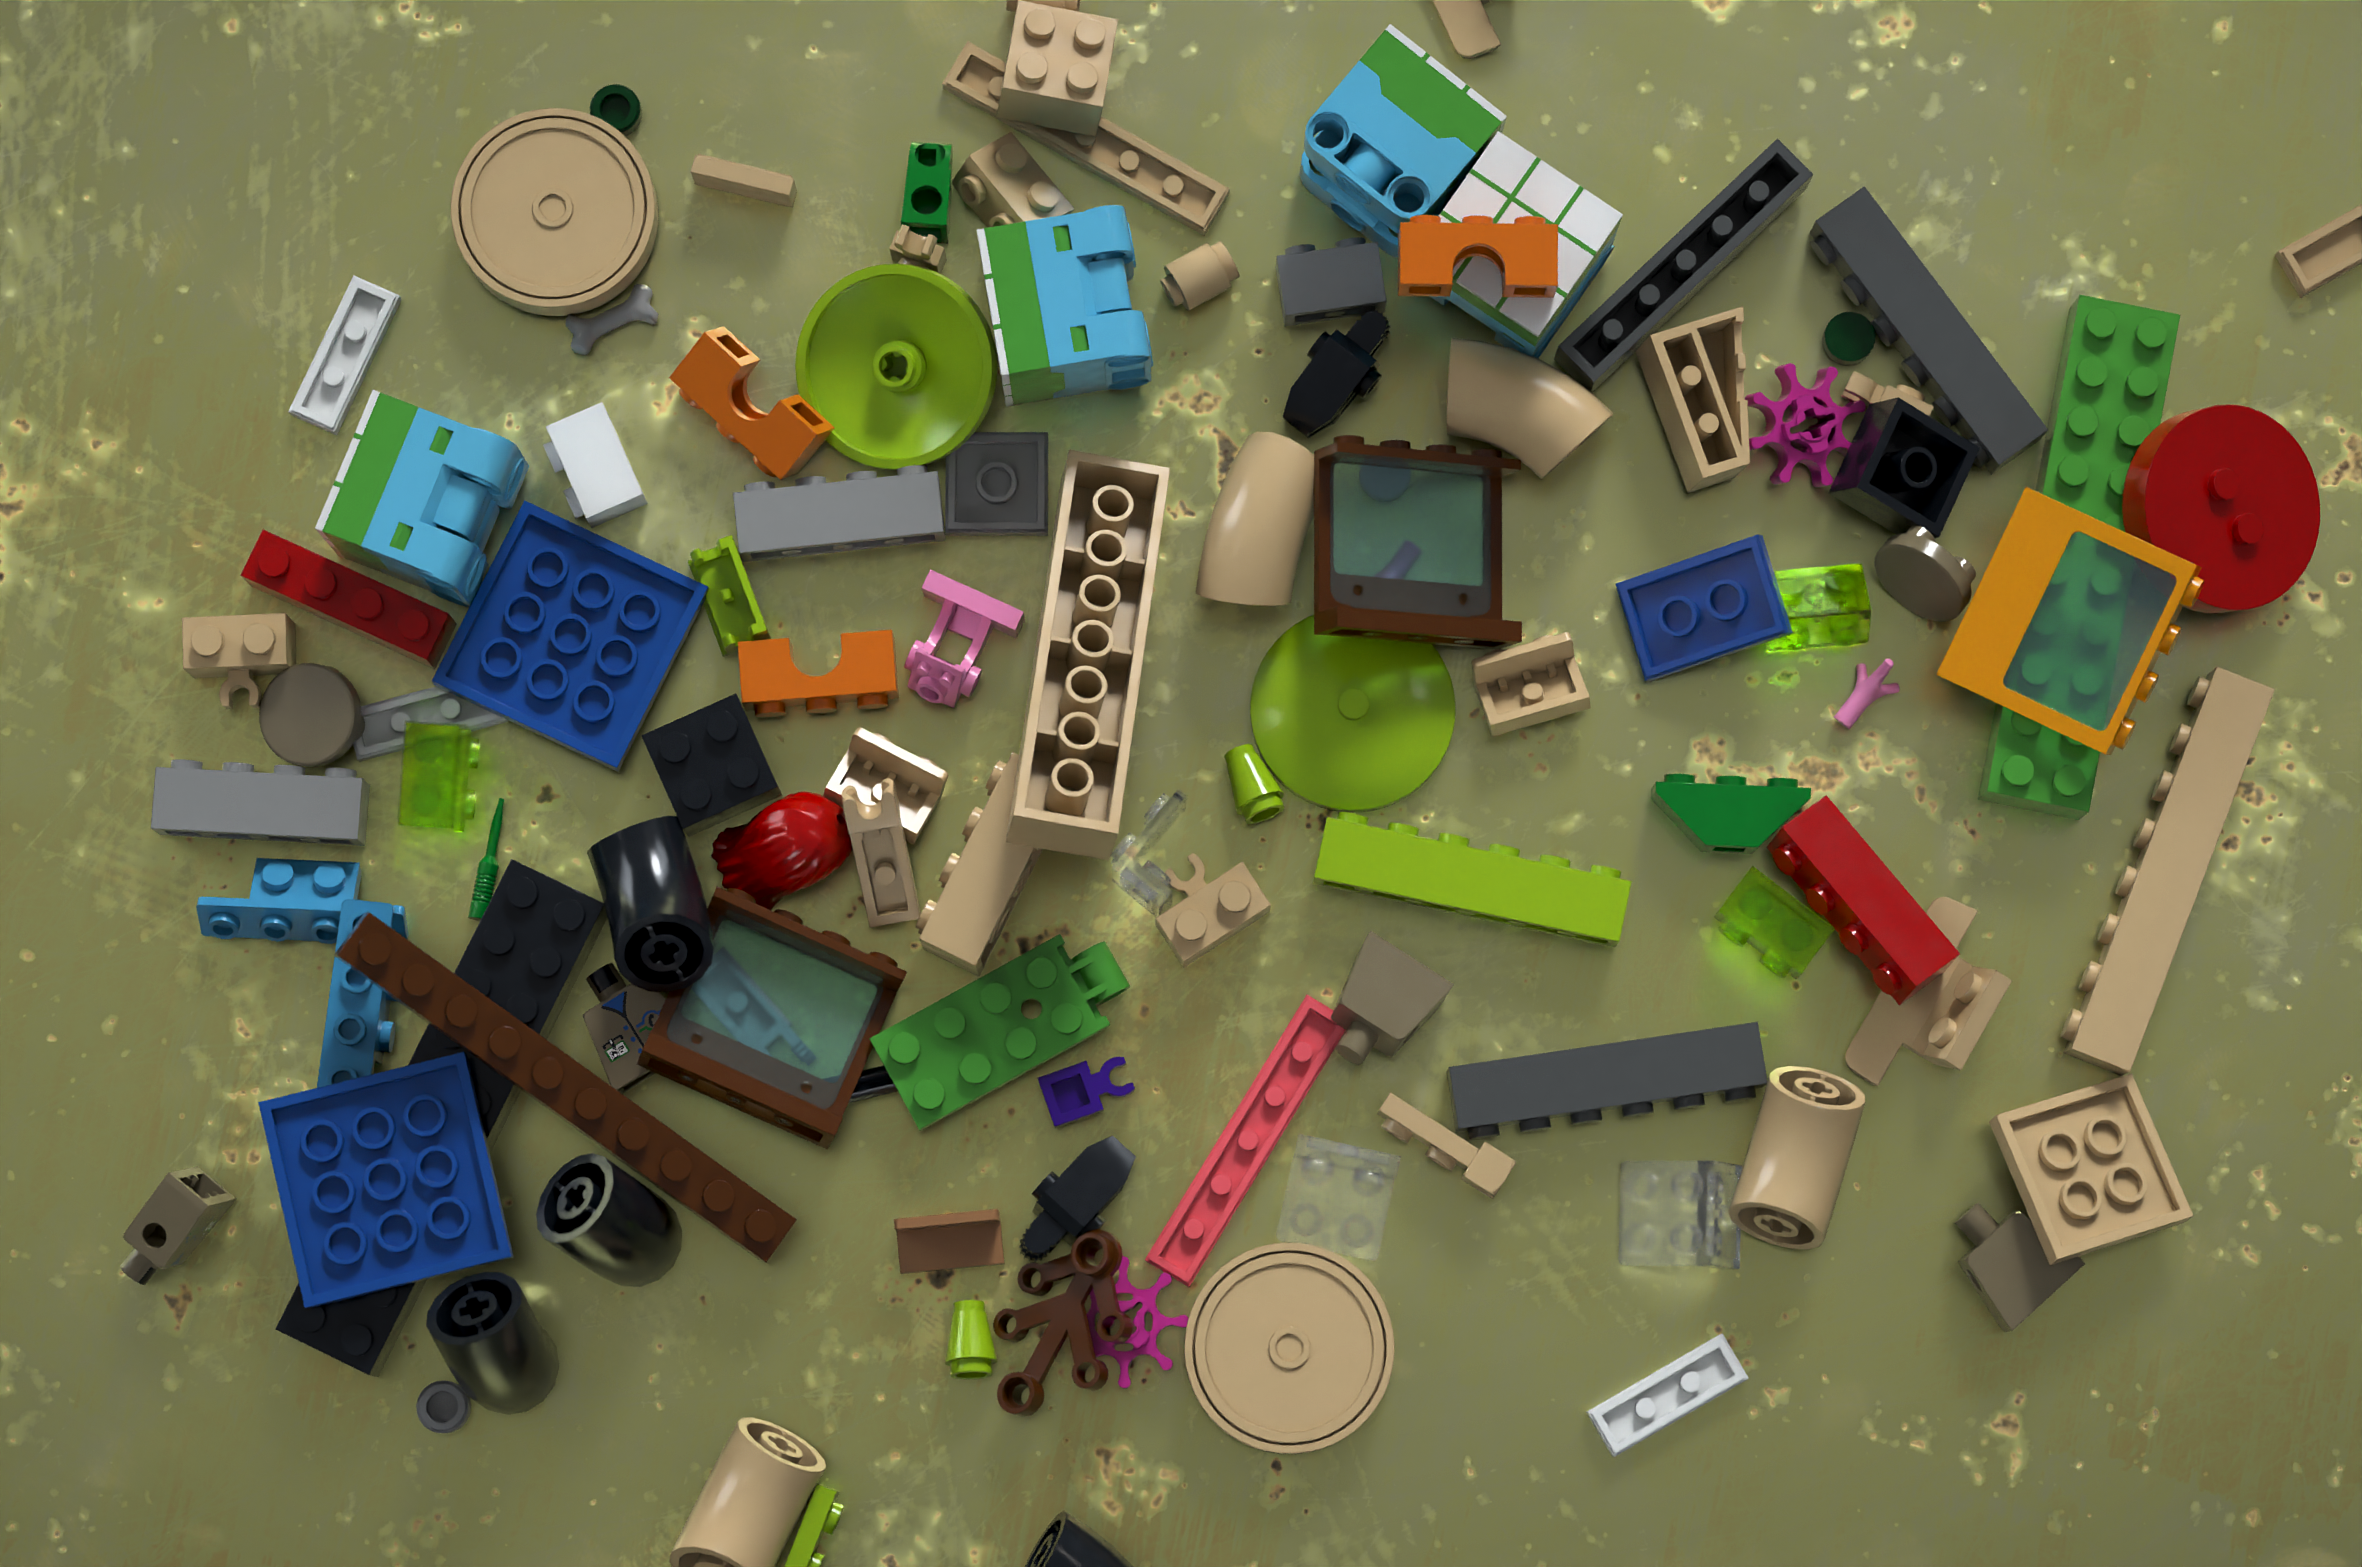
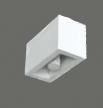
(595, 466)

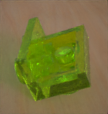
(1824, 607)
(436, 775)
(1772, 924)

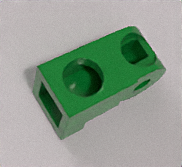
(928, 190)

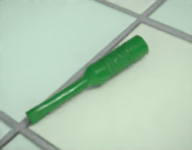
(487, 869)

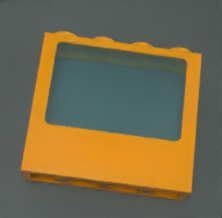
(2071, 622)

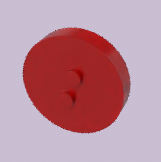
(2229, 497)

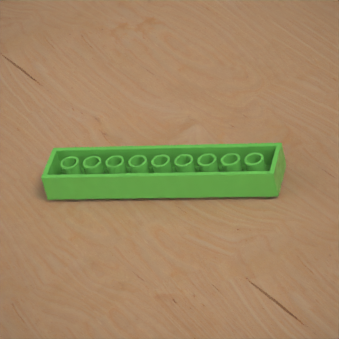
(2100, 413)

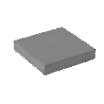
(998, 485)

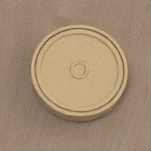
(554, 212)
(1289, 1348)

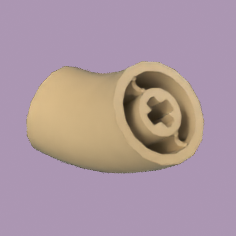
(1518, 404)
(1259, 523)
(1797, 1157)
(750, 1499)

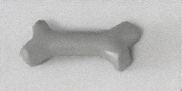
(633, 309)

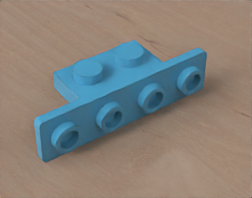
(289, 903)
(357, 1010)

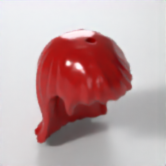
(784, 848)

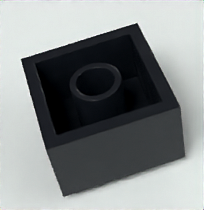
(1904, 468)
(711, 765)

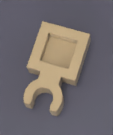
(917, 250)
(1865, 389)

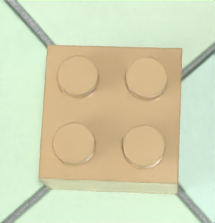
(1057, 68)

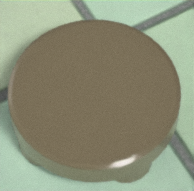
(1924, 575)
(310, 715)

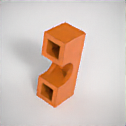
(1521, 251)
(716, 379)
(862, 676)

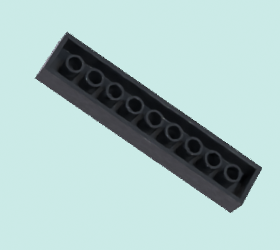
(526, 963)

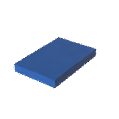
(1704, 608)

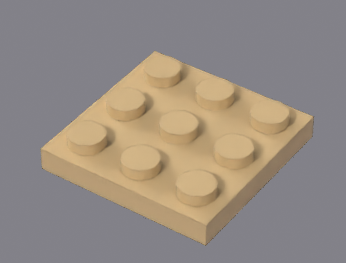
(2090, 1169)

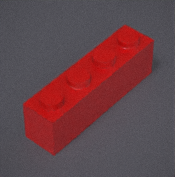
(348, 599)
(1862, 900)

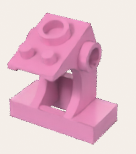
(968, 615)

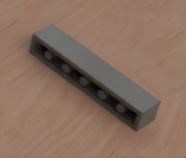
(1683, 266)
(1926, 330)
(1607, 1078)

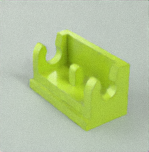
(730, 596)

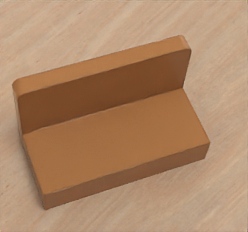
(949, 1241)

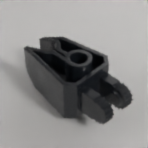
(1338, 373)
(1075, 1199)

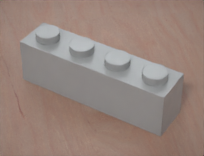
(839, 515)
(260, 805)

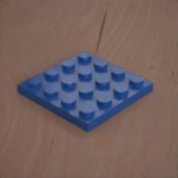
(571, 636)
(385, 1180)

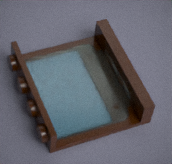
(1410, 544)
(775, 1019)

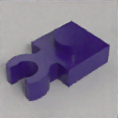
(1076, 1093)

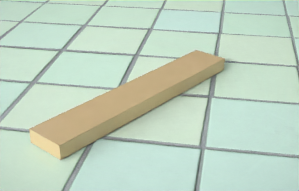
(1110, 155)

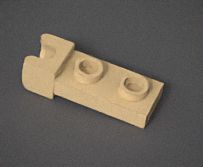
(881, 856)
(1483, 1167)

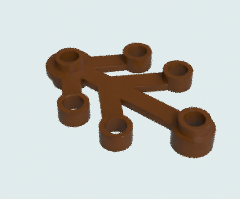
(1066, 1318)

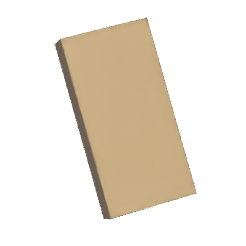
(744, 180)
(2324, 253)

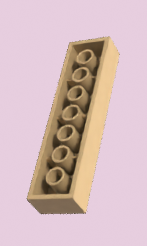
(1088, 656)

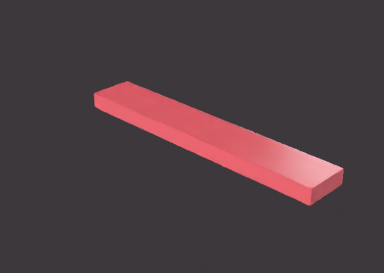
(1246, 1142)

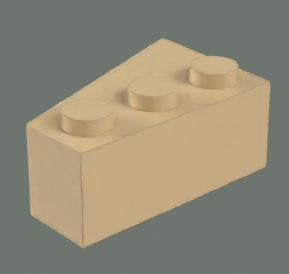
(1700, 396)

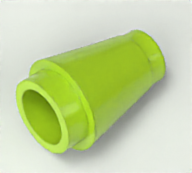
(1252, 785)
(970, 1342)

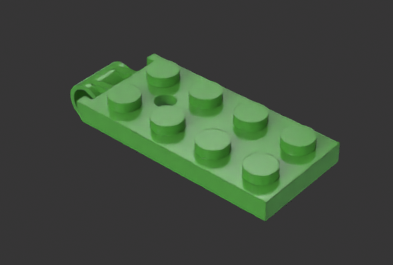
(984, 1041)

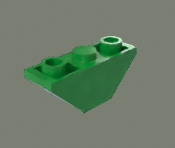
(1728, 813)

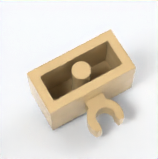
(238, 650)
(1210, 910)

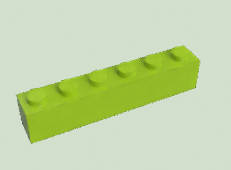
(1472, 880)

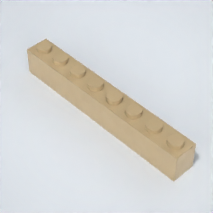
(2167, 871)

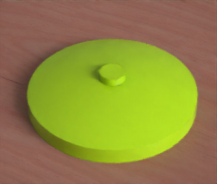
(897, 365)
(1351, 717)

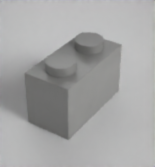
(1330, 281)

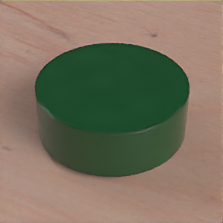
(617, 107)
(1849, 338)

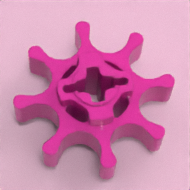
(1793, 407)
(1142, 1340)

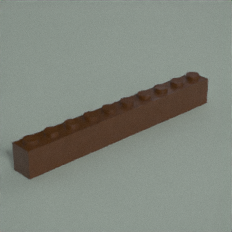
(564, 1087)

